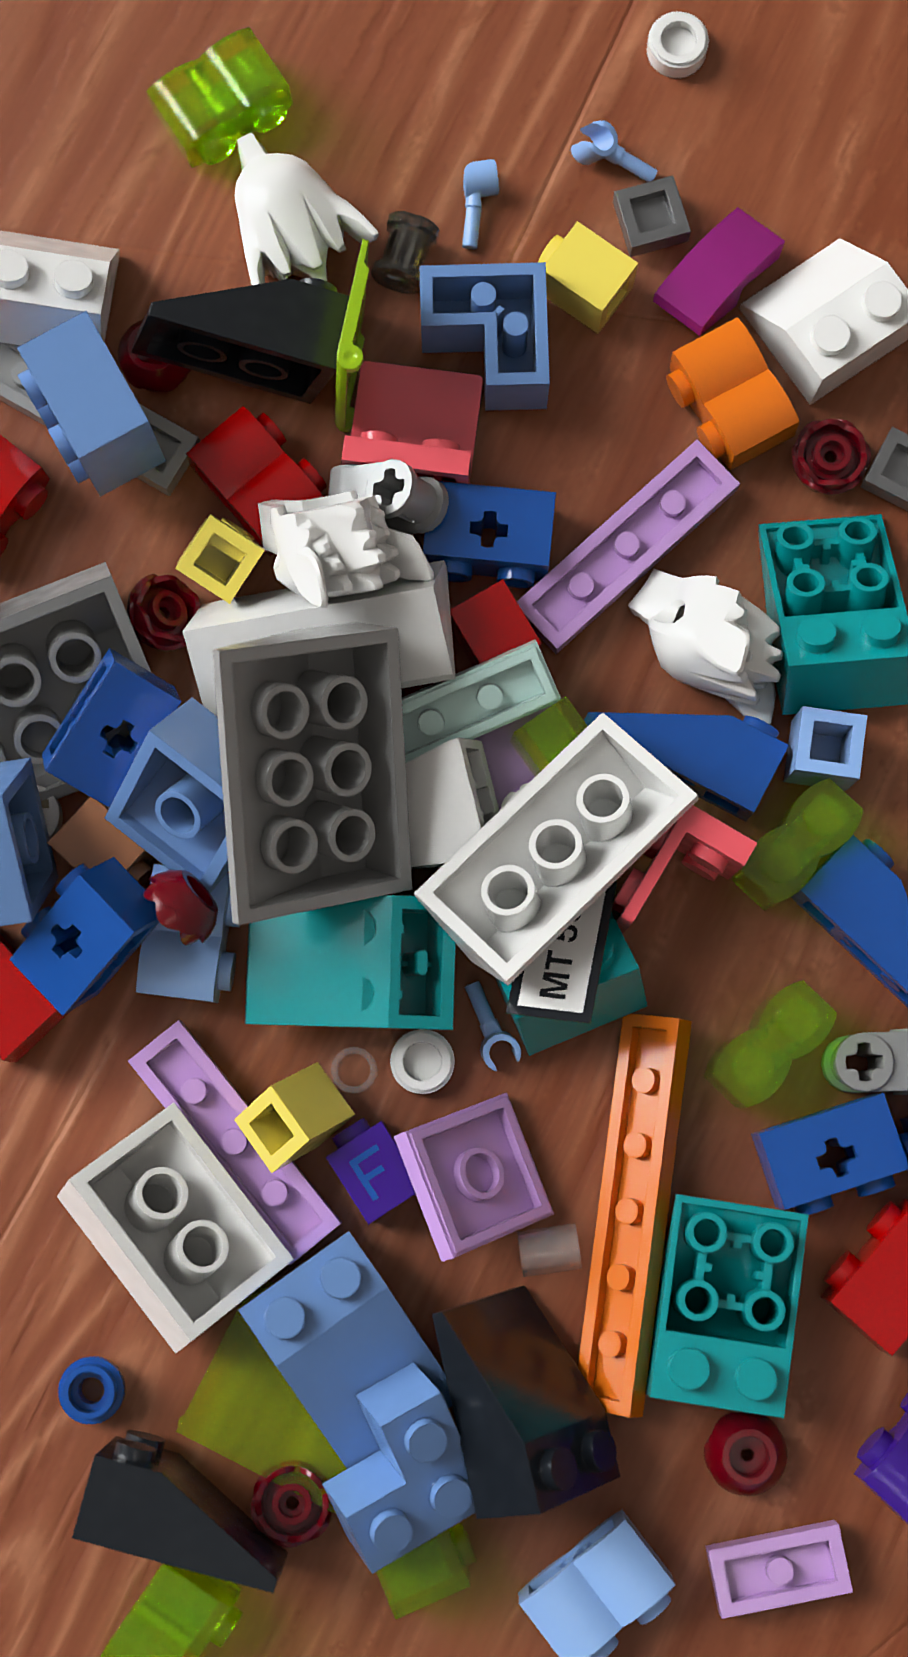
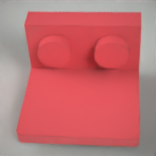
(415, 418)
(708, 850)

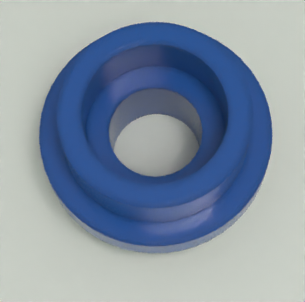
(74, 1401)

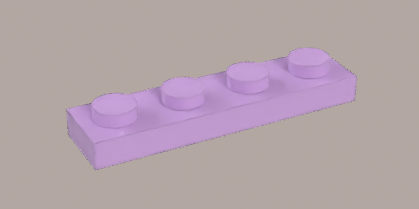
(627, 546)
(185, 1074)

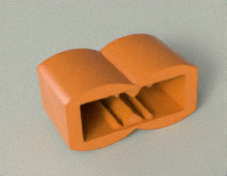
(731, 394)

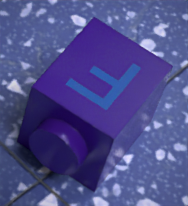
(371, 1168)

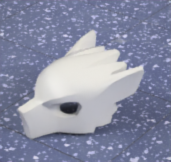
(290, 215)
(337, 546)
(712, 639)

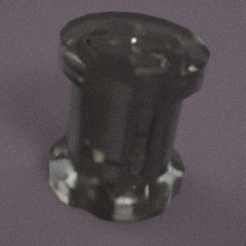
(404, 251)

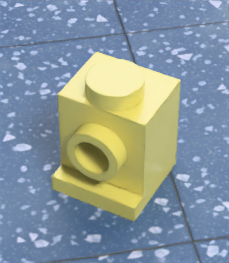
(220, 557)

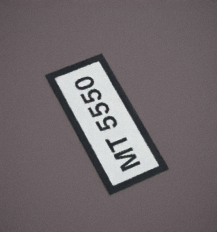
(567, 973)

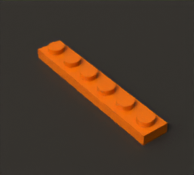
(633, 1210)

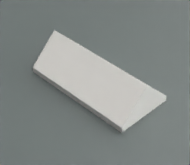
(412, 606)
(554, 849)

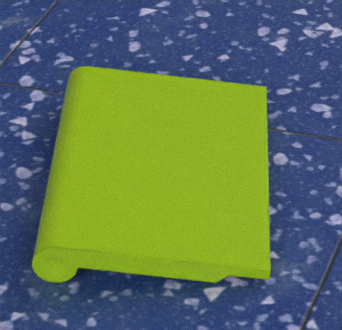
(351, 344)

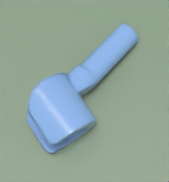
(607, 147)
(478, 182)
(489, 1025)

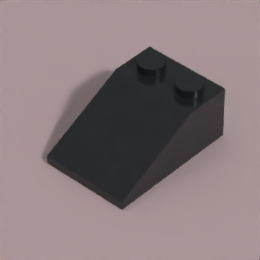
(257, 335)
(521, 1408)
(170, 1513)

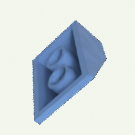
(335, 1335)

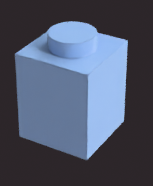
(825, 747)

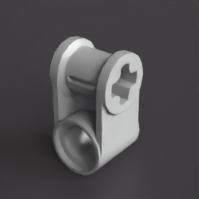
(408, 501)
(886, 1062)

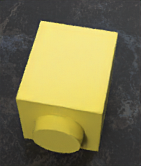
(587, 276)
(294, 1116)

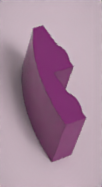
(717, 270)

